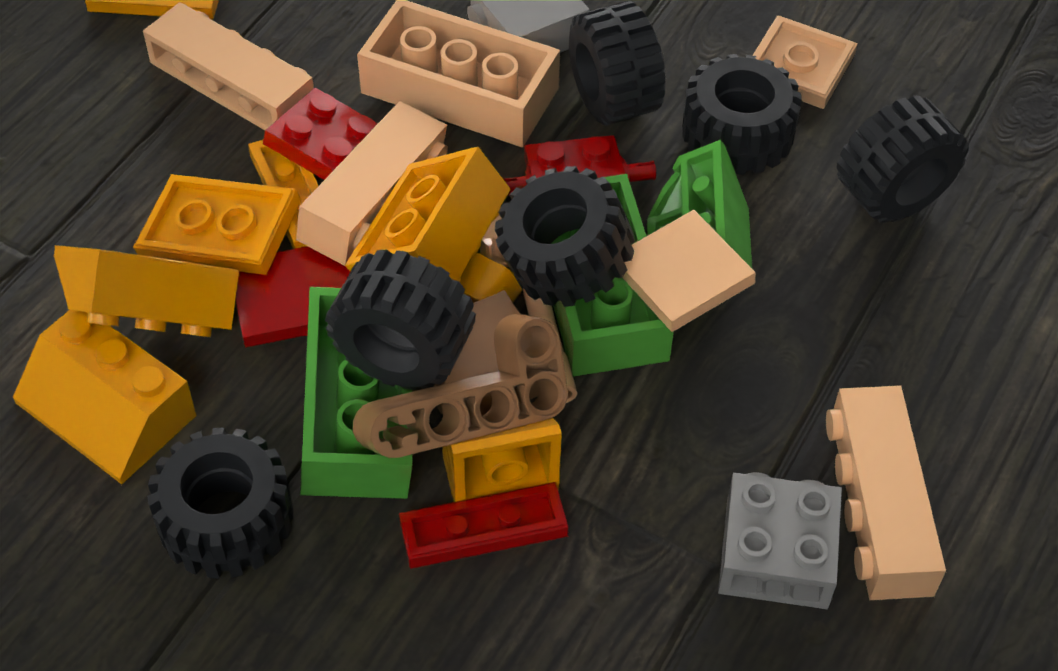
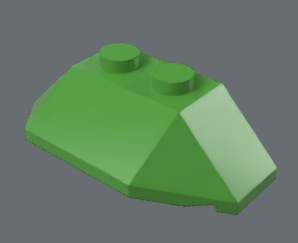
(709, 185)

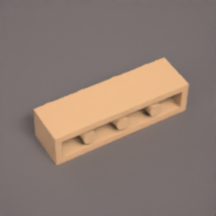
(225, 65)
(355, 191)
(885, 493)

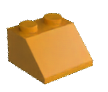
(504, 460)

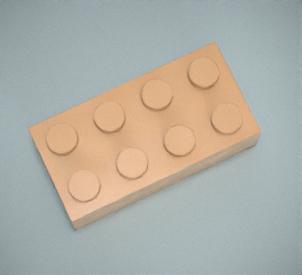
(459, 71)

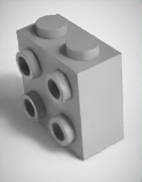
(534, 20)
(781, 540)

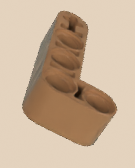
(462, 398)

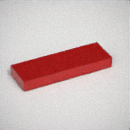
(483, 525)

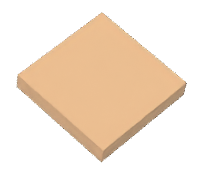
(809, 55)
(686, 270)

